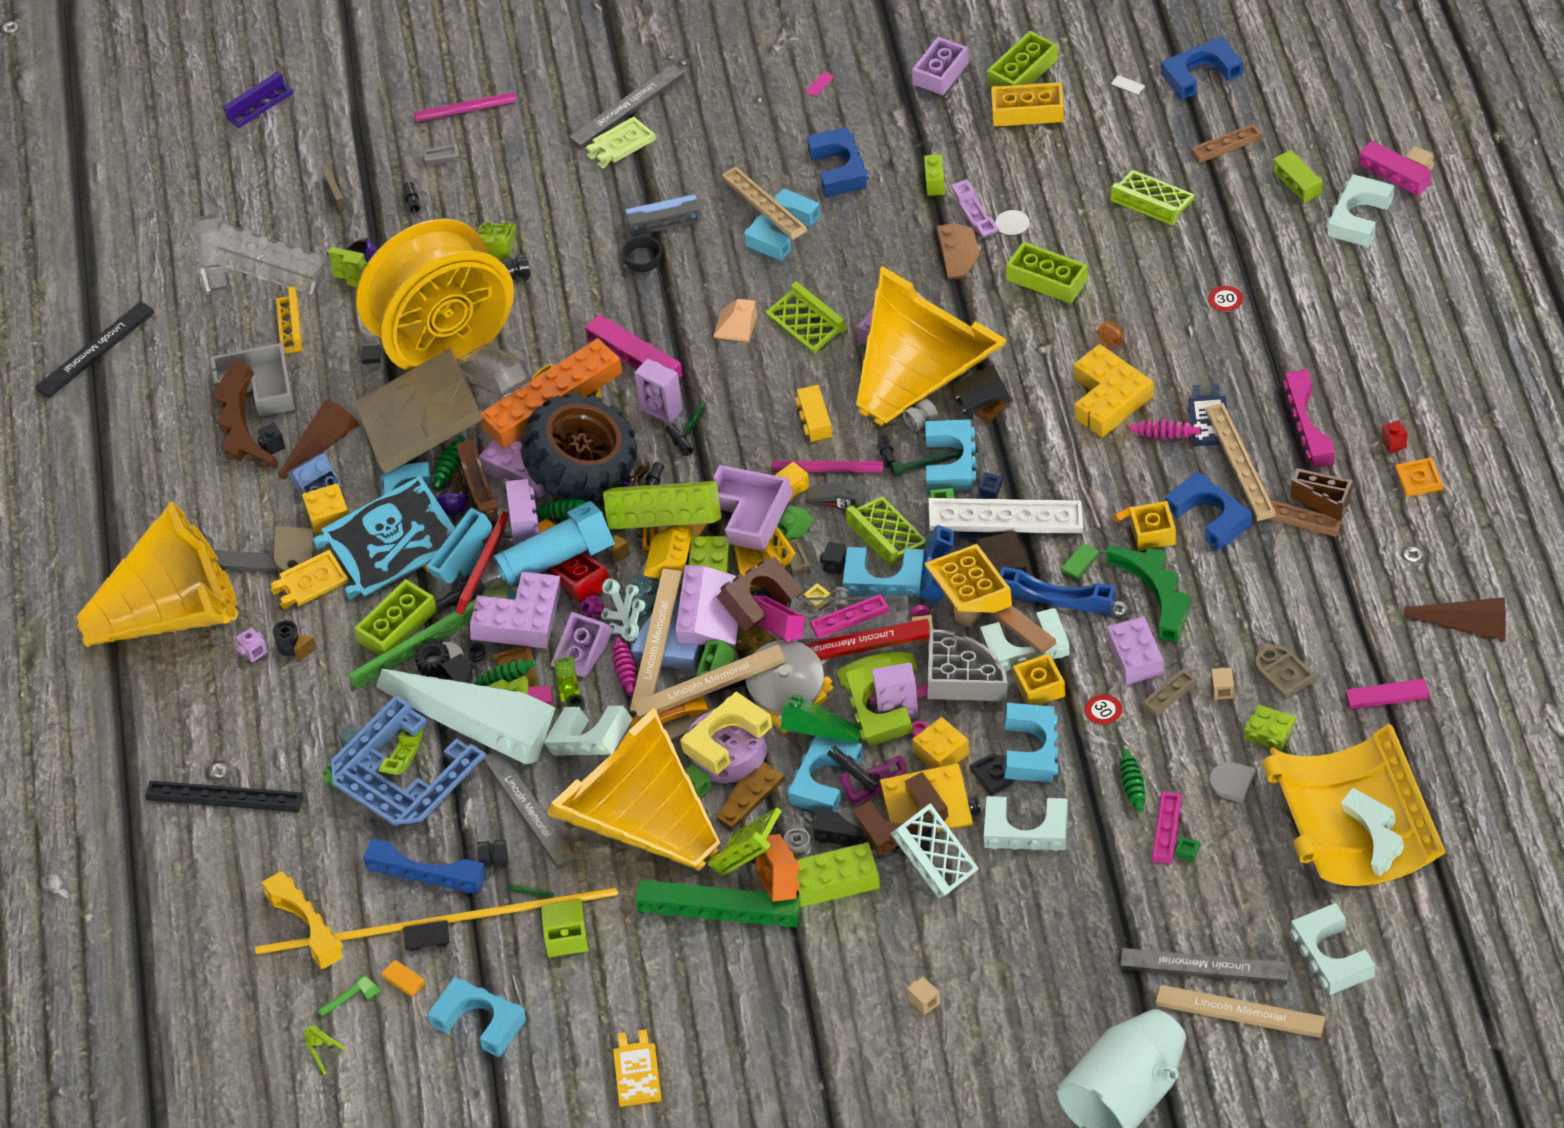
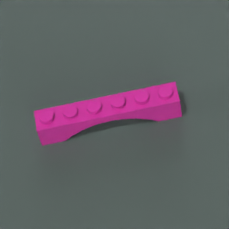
(1318, 446)

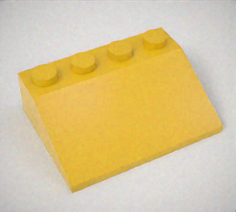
(970, 581)
(946, 782)

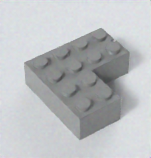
(270, 377)

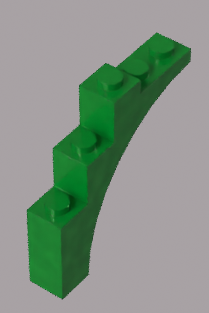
(1163, 584)

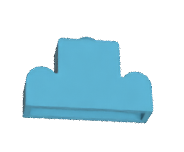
(462, 548)

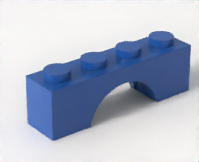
(937, 544)

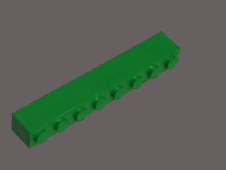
(716, 903)

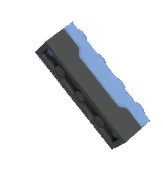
(663, 215)

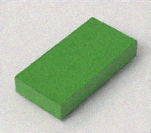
(1080, 561)

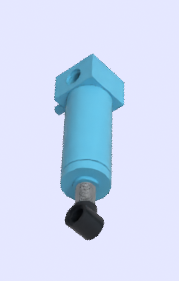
(580, 533)

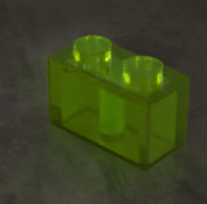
(566, 677)

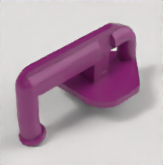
(882, 771)

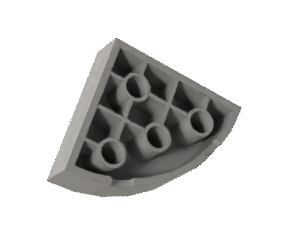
(963, 669)

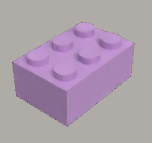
(940, 65)
(658, 391)
(521, 510)
(1135, 650)
(895, 689)

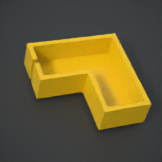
(1114, 390)

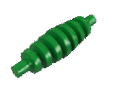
(447, 464)
(557, 509)
(505, 671)
(1132, 780)

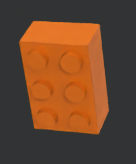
(778, 870)

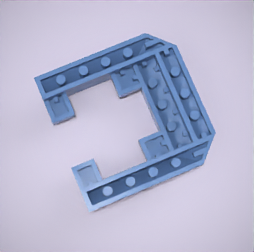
(358, 764)

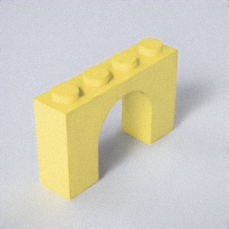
(732, 712)

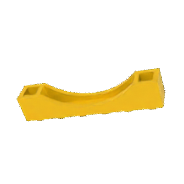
(282, 894)

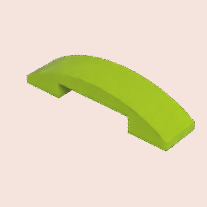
(896, 657)
(403, 753)

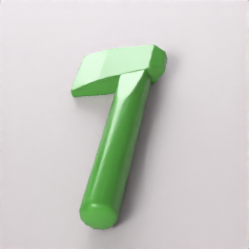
(364, 984)

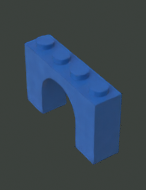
(1213, 53)
(841, 144)
(1201, 490)

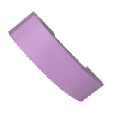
(973, 210)

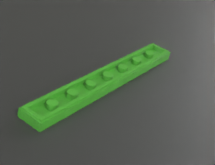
(407, 648)

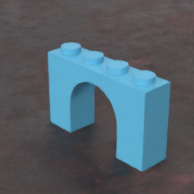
(774, 244)
(956, 435)
(405, 474)
(904, 583)
(1039, 722)
(804, 790)
(463, 996)

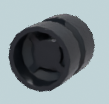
(517, 266)
(285, 637)
(486, 849)

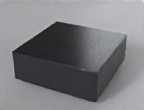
(370, 354)

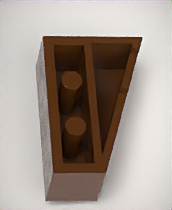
(1322, 492)

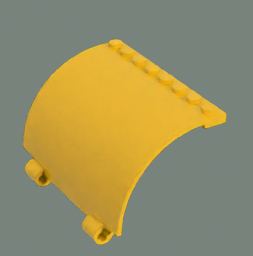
(1336, 840)

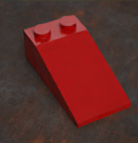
(580, 576)

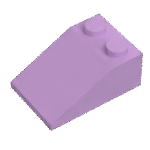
(584, 640)

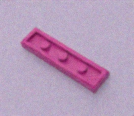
(849, 616)
(1387, 693)
(1166, 827)

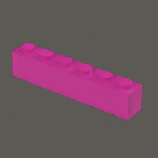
(627, 345)

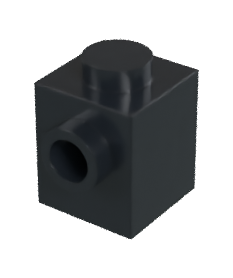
(271, 439)
(834, 557)

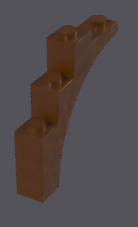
(231, 398)
(476, 481)

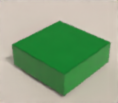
(1187, 849)

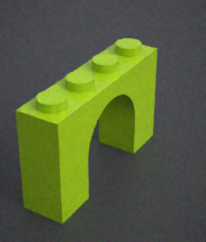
(876, 727)

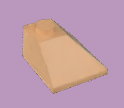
(736, 321)

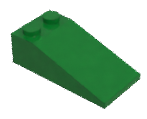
(809, 718)

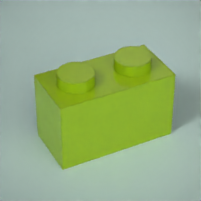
(934, 175)

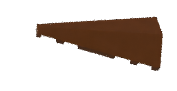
(326, 427)
(1477, 616)

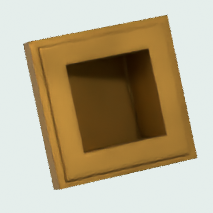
(304, 646)

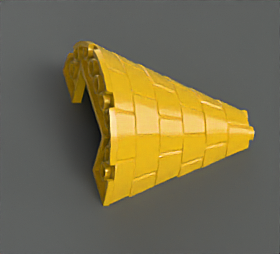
(914, 349)
(161, 586)
(642, 799)

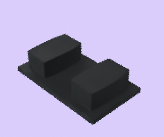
(426, 935)

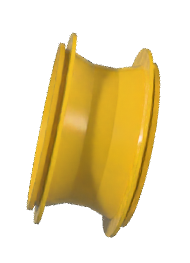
(434, 293)

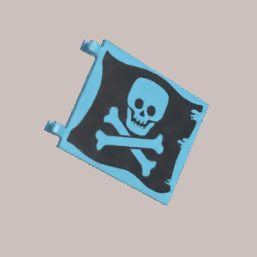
(388, 537)

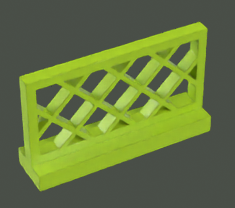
(1150, 204)
(807, 300)
(874, 536)
(745, 844)

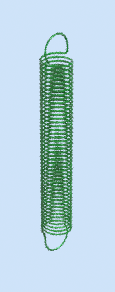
(697, 414)
(528, 891)

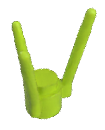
(316, 1037)

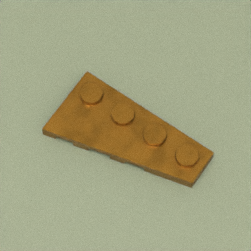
(749, 794)

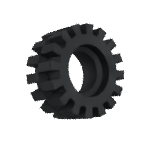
(430, 650)

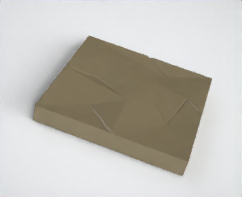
(418, 410)

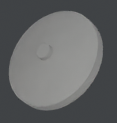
(799, 675)

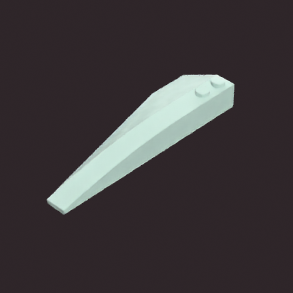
(493, 716)

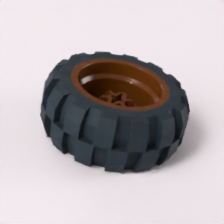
(581, 429)

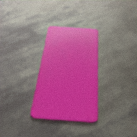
(819, 84)

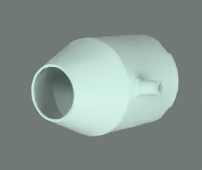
(1124, 1073)

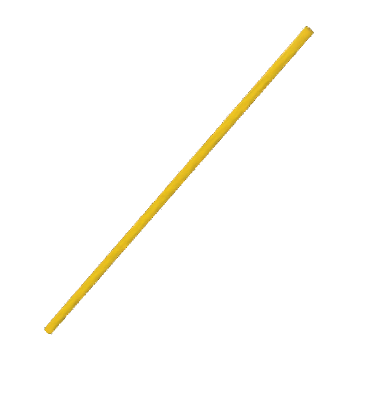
(450, 918)

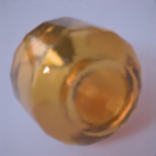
(1110, 333)

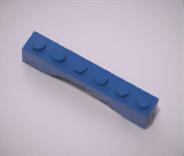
(1092, 598)
(461, 875)

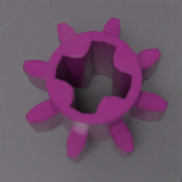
(592, 607)

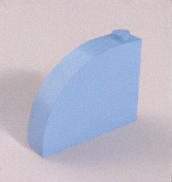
(675, 655)

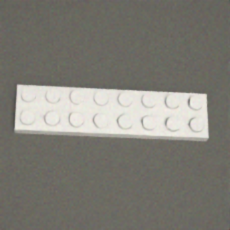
(1006, 515)

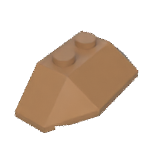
(957, 249)

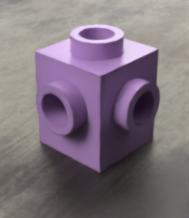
(251, 644)

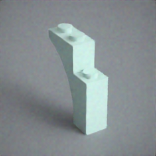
(1377, 821)

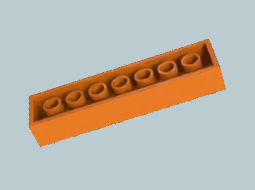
(578, 373)

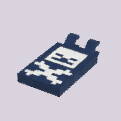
(1199, 417)

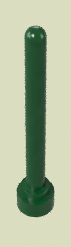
(898, 468)

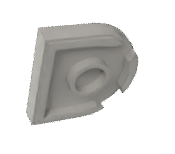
(1232, 780)

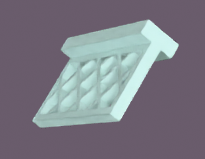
(919, 857)

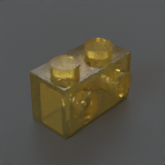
(753, 639)

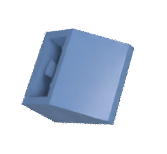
(313, 474)

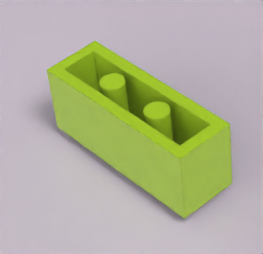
(1297, 176)

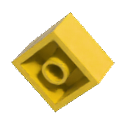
(324, 506)
(1152, 526)
(1039, 680)
(940, 745)

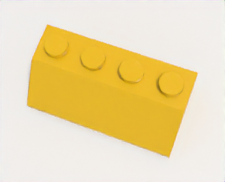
(1027, 104)
(669, 550)

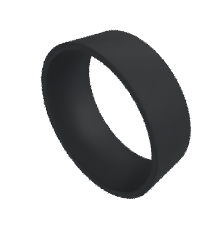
(640, 242)

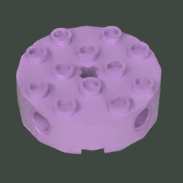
(744, 750)

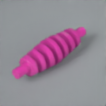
(1164, 429)
(624, 666)

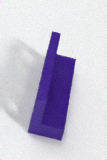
(254, 99)

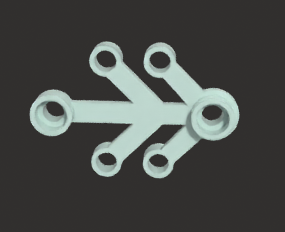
(630, 628)

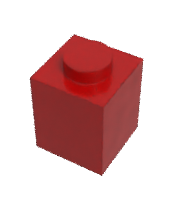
(1394, 436)

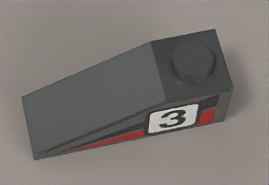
(837, 495)

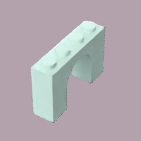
(1358, 192)
(1010, 655)
(566, 735)
(1048, 836)
(1332, 973)

